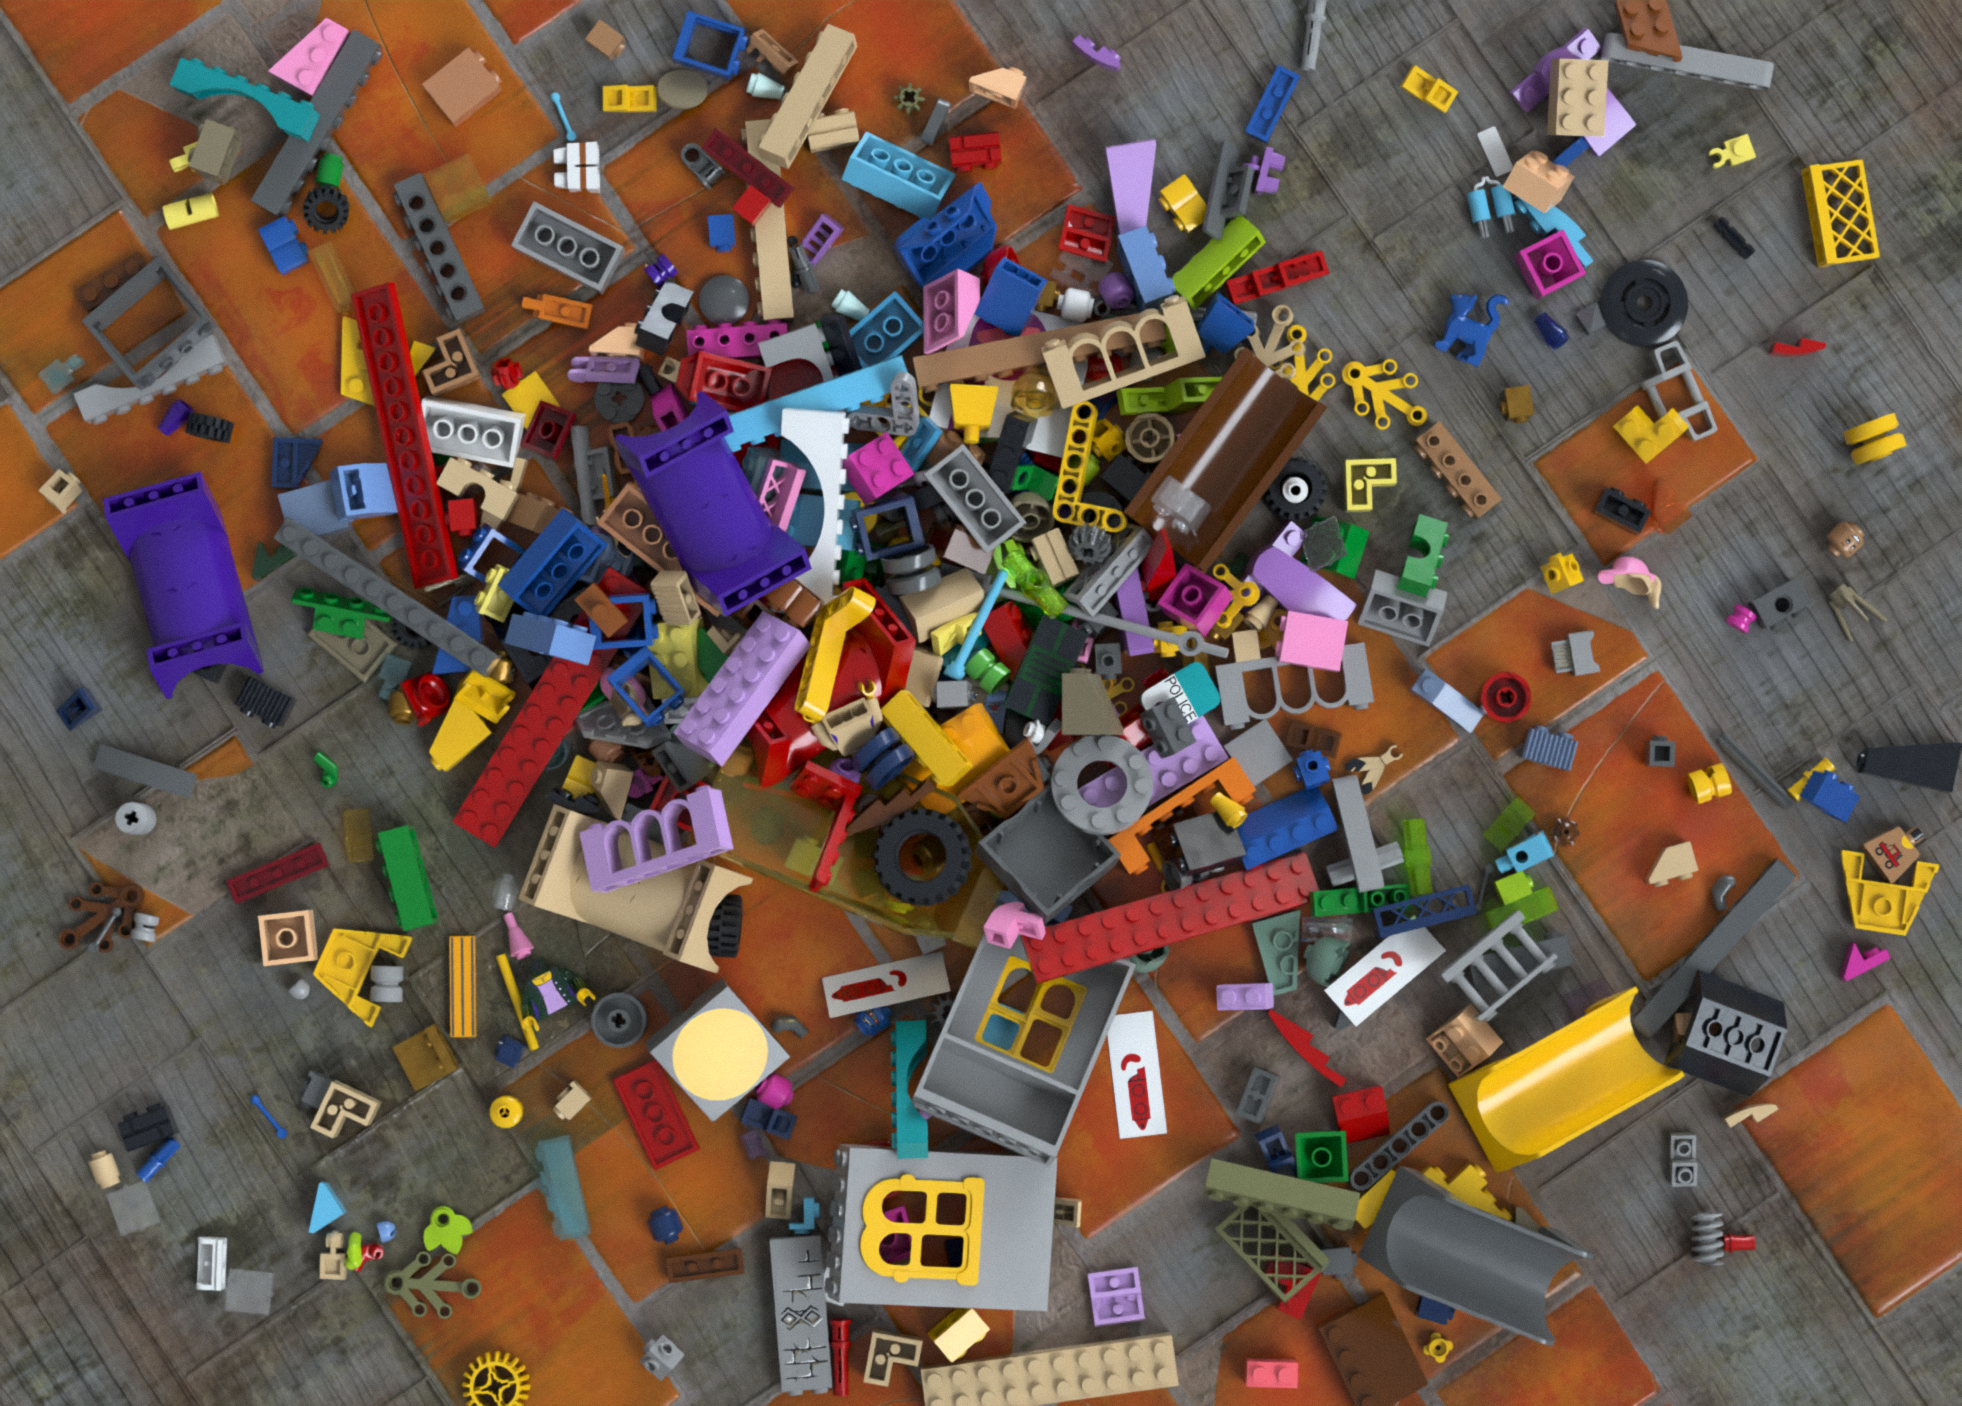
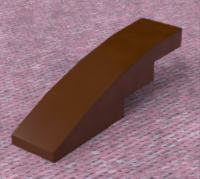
(881, 809)

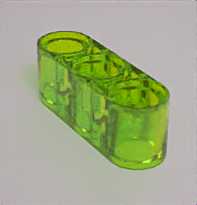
(1532, 907)

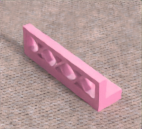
(786, 491)

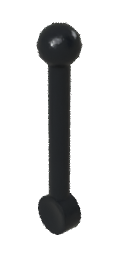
(793, 240)

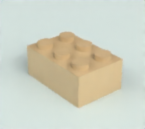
(1577, 97)

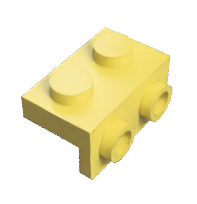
(493, 599)

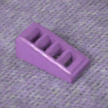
(831, 238)

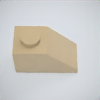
(611, 786)
(780, 1190)

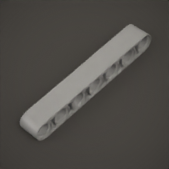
(1694, 63)

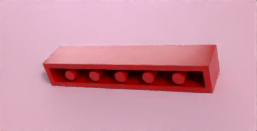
(1010, 641)

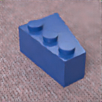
(464, 616)

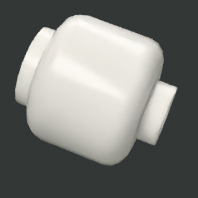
(1075, 305)

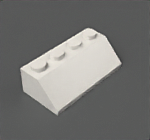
(473, 430)

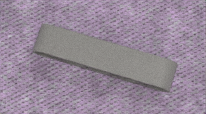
(1357, 833)

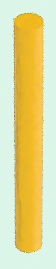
(516, 998)

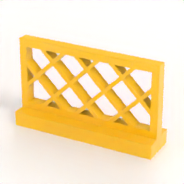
(1821, 221)

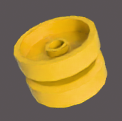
(1874, 439)

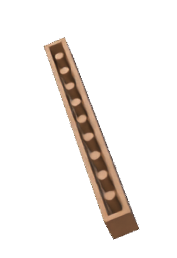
(1025, 353)

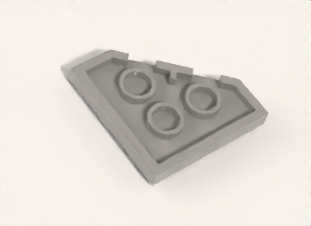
(604, 724)

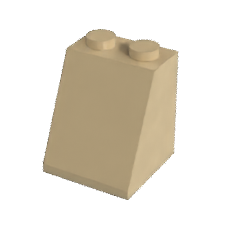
(923, 673)

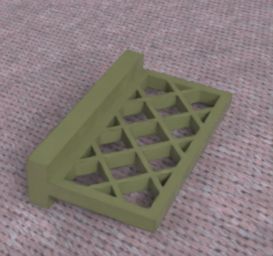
(1292, 1236)

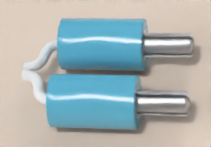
(1479, 206)

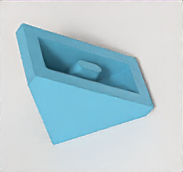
(326, 1207)

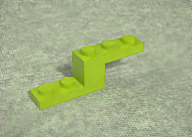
(1172, 399)

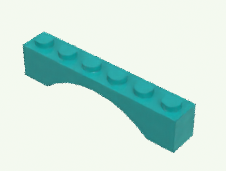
(202, 82)
(911, 1127)

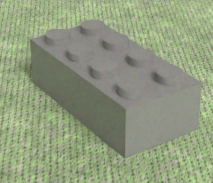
(568, 248)

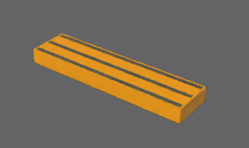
(462, 986)

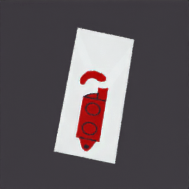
(1383, 972)
(886, 984)
(1136, 1075)

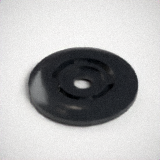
(1650, 280)

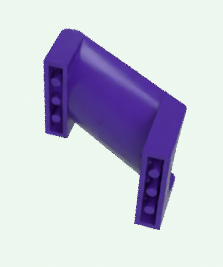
(711, 510)
(184, 578)

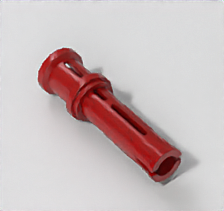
(840, 1387)

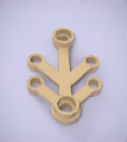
(1268, 355)

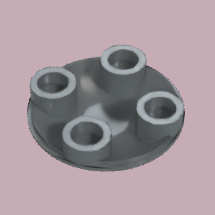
(724, 300)

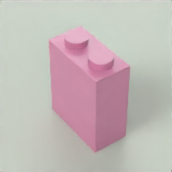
(1311, 641)

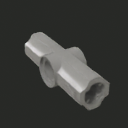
(1342, 871)

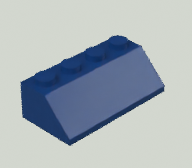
(552, 564)
(1285, 826)

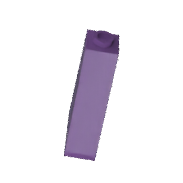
(1131, 607)

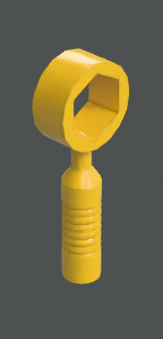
(1158, 860)

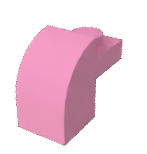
(1010, 921)

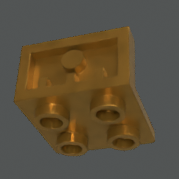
(426, 1057)

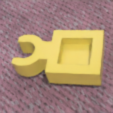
(1735, 151)

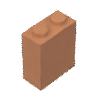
(463, 86)

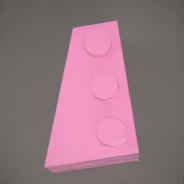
(311, 58)

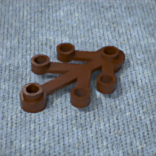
(103, 914)

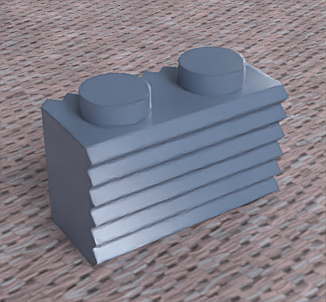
(1549, 748)

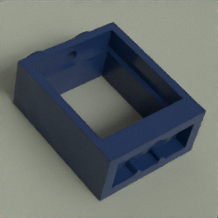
(911, 520)

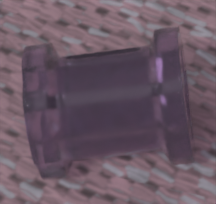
(752, 1144)

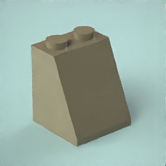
(1087, 705)

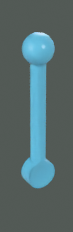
(571, 136)

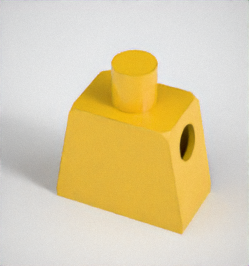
(972, 409)

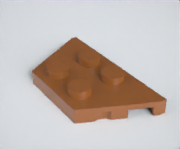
(1648, 27)
(1007, 782)

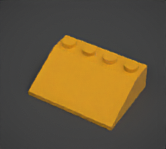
(975, 737)

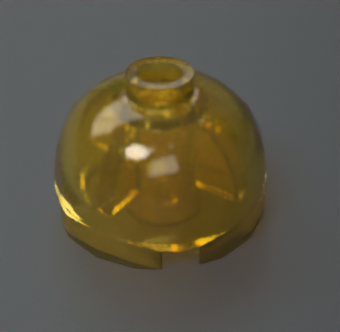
(1035, 394)

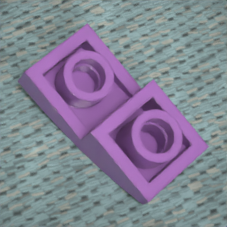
(1104, 58)

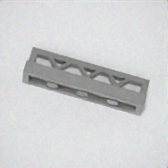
(1112, 572)

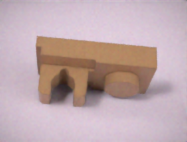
(771, 50)

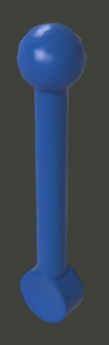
(281, 1132)

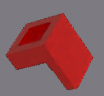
(752, 205)

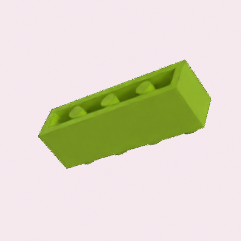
(1217, 261)

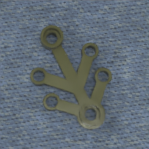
(428, 1284)

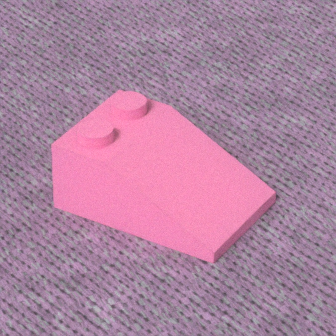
(949, 308)

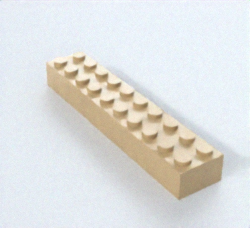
(1054, 1374)

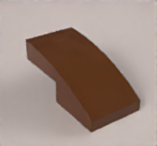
(1310, 737)

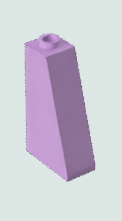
(1130, 181)

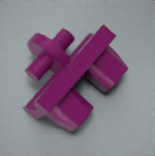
(642, 783)

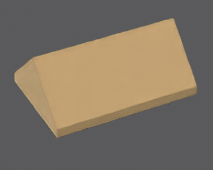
(950, 599)

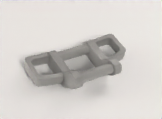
(1685, 370)

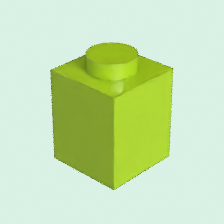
(1513, 887)

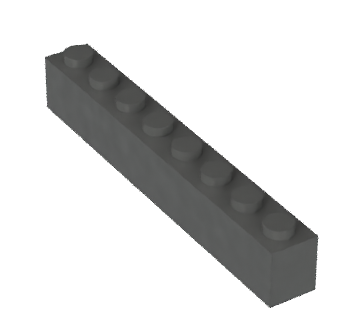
(331, 101)

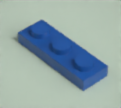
(1272, 104)

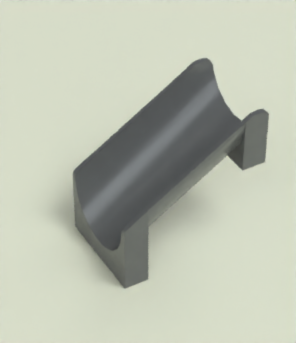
(1467, 1255)

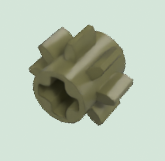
(908, 105)

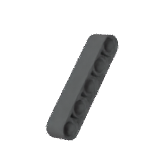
(1411, 1142)

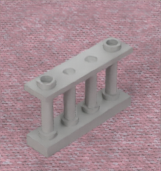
(1494, 941)

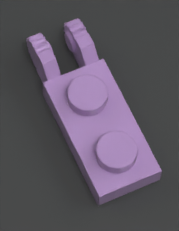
(604, 369)

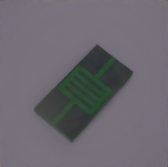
(1038, 680)

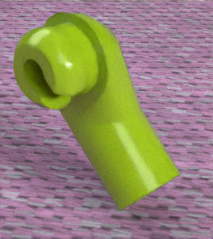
(353, 1251)

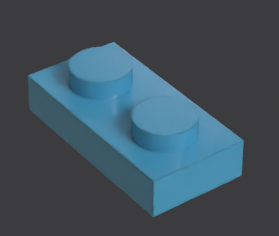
(921, 443)

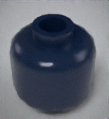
(665, 1224)

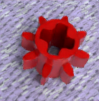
(506, 373)

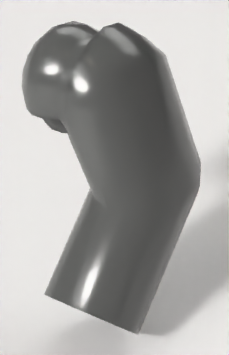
(786, 1023)

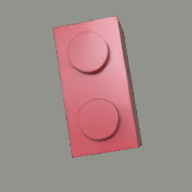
(1271, 1372)

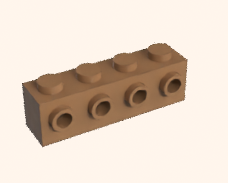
(1457, 471)

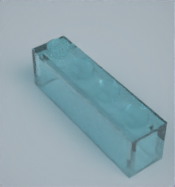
(564, 1187)

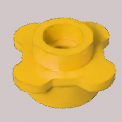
(1445, 1346)

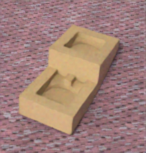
(1756, 1112)

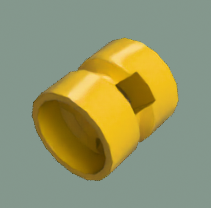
(1709, 783)

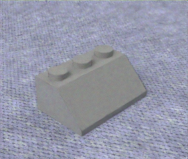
(1401, 611)

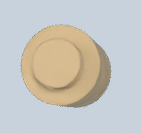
(104, 1169)

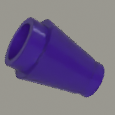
(175, 417)

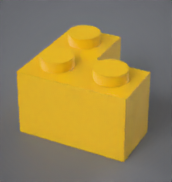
(1648, 437)

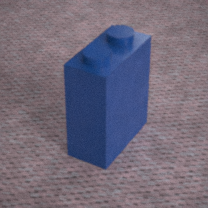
(1010, 297)

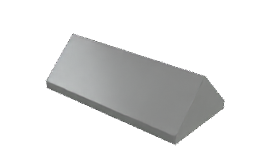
(975, 499)

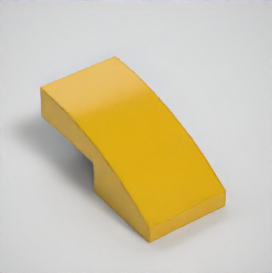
(1428, 89)
(629, 99)

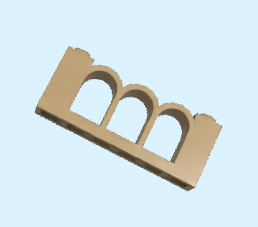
(1183, 334)

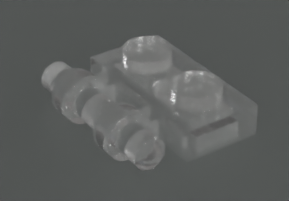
(1091, 269)

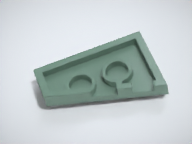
(1278, 949)

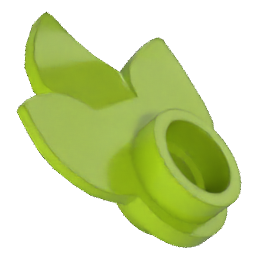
(448, 1233)

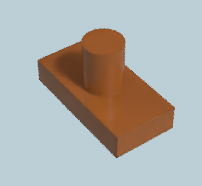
(601, 609)

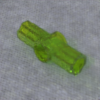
(1044, 594)
(1417, 856)

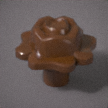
(1564, 831)

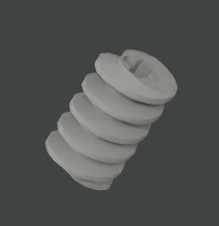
(127, 823)
(1707, 1238)

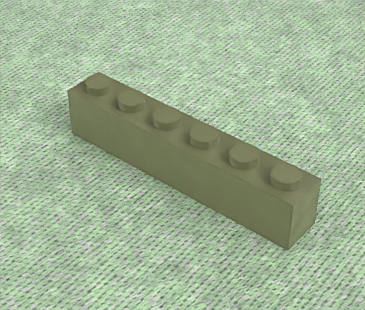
(1281, 1194)

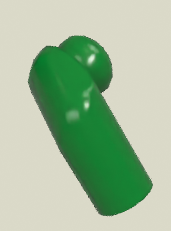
(329, 770)

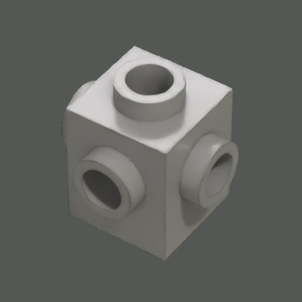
(660, 1357)

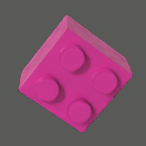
(876, 468)
(1195, 600)

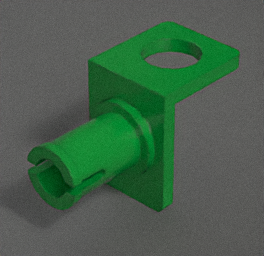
(1036, 481)

